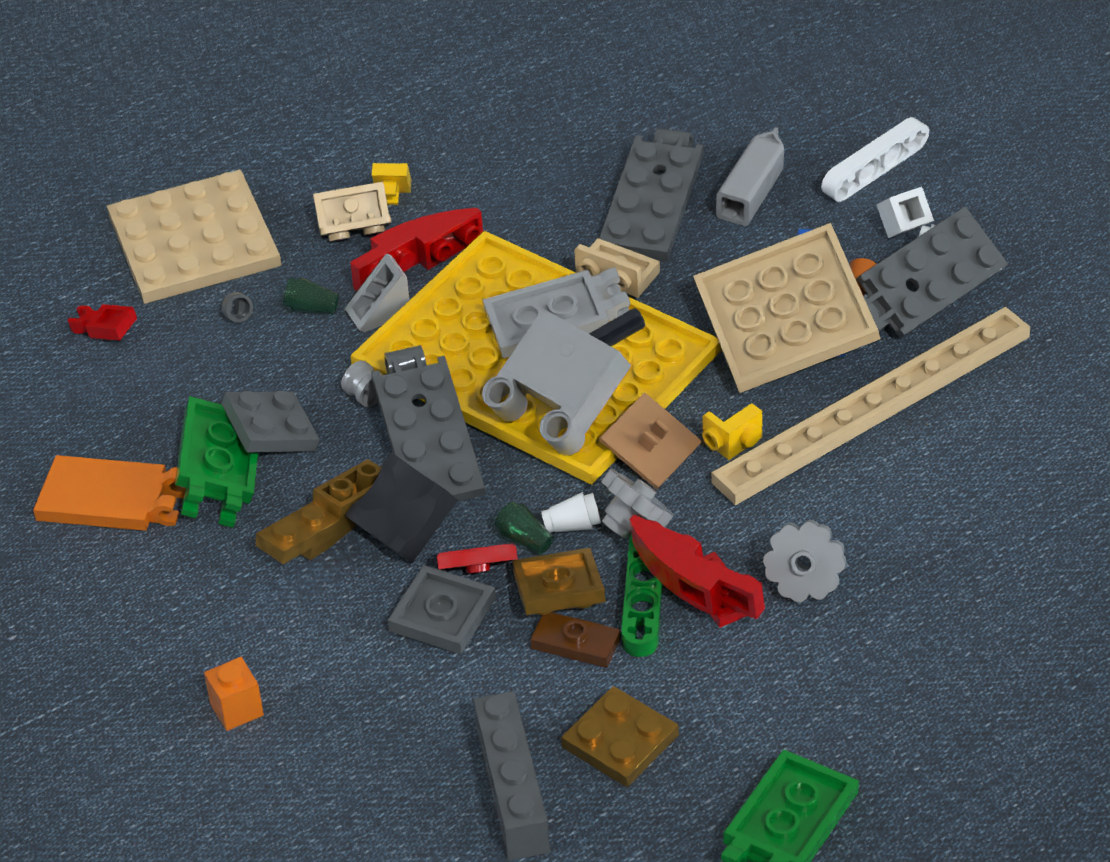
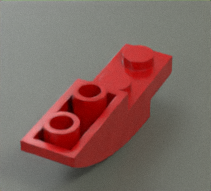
(420, 241)
(682, 569)

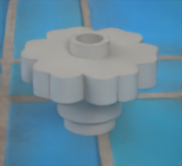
(631, 499)
(796, 579)

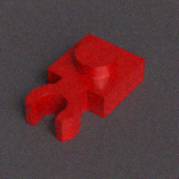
(107, 323)

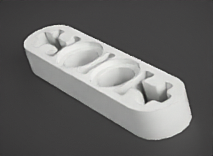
(875, 159)

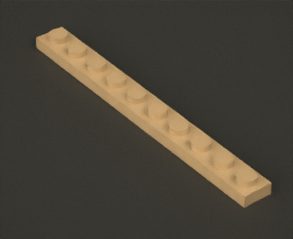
(869, 406)

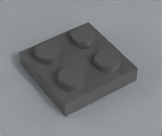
(270, 421)
(442, 609)

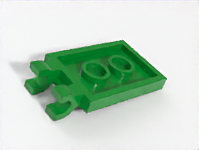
(213, 461)
(789, 812)

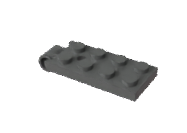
(650, 205)
(940, 266)
(428, 436)

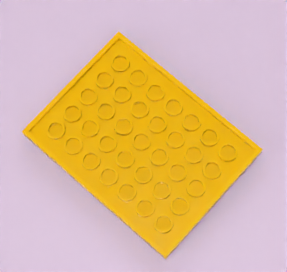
(452, 322)

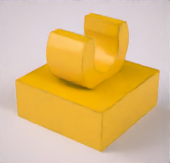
(395, 179)

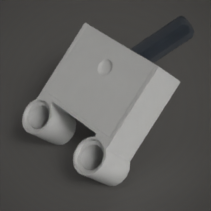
(566, 371)

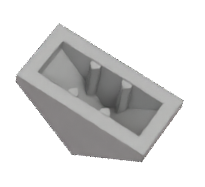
(379, 296)

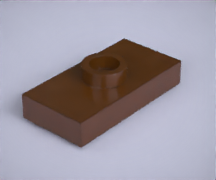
(576, 639)

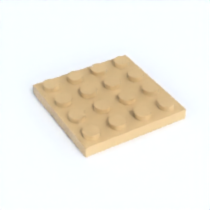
(193, 236)
(786, 307)

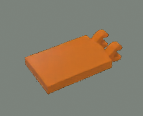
(108, 493)

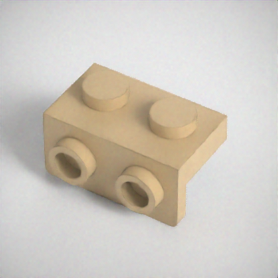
(352, 210)
(633, 268)

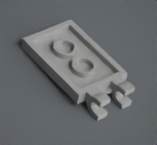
(575, 298)

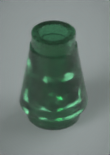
(308, 296)
(522, 527)

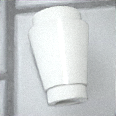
(572, 514)

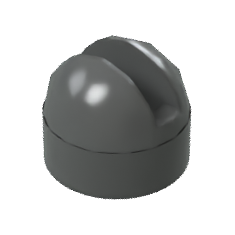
(242, 307)

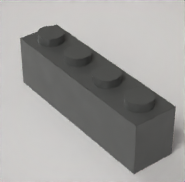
(511, 776)

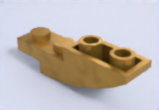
(323, 520)

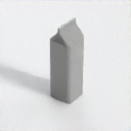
(751, 179)

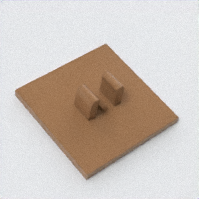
(650, 440)

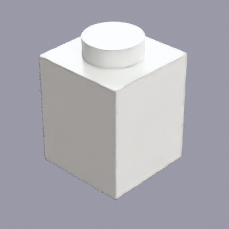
(905, 212)

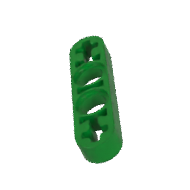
(635, 592)

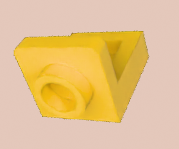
(735, 433)

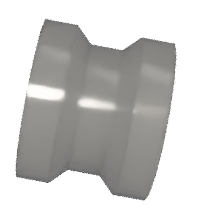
(358, 383)

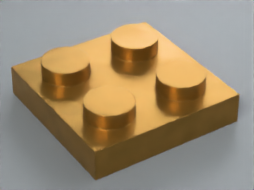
(558, 581)
(620, 736)

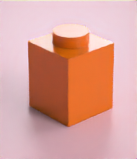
(233, 693)

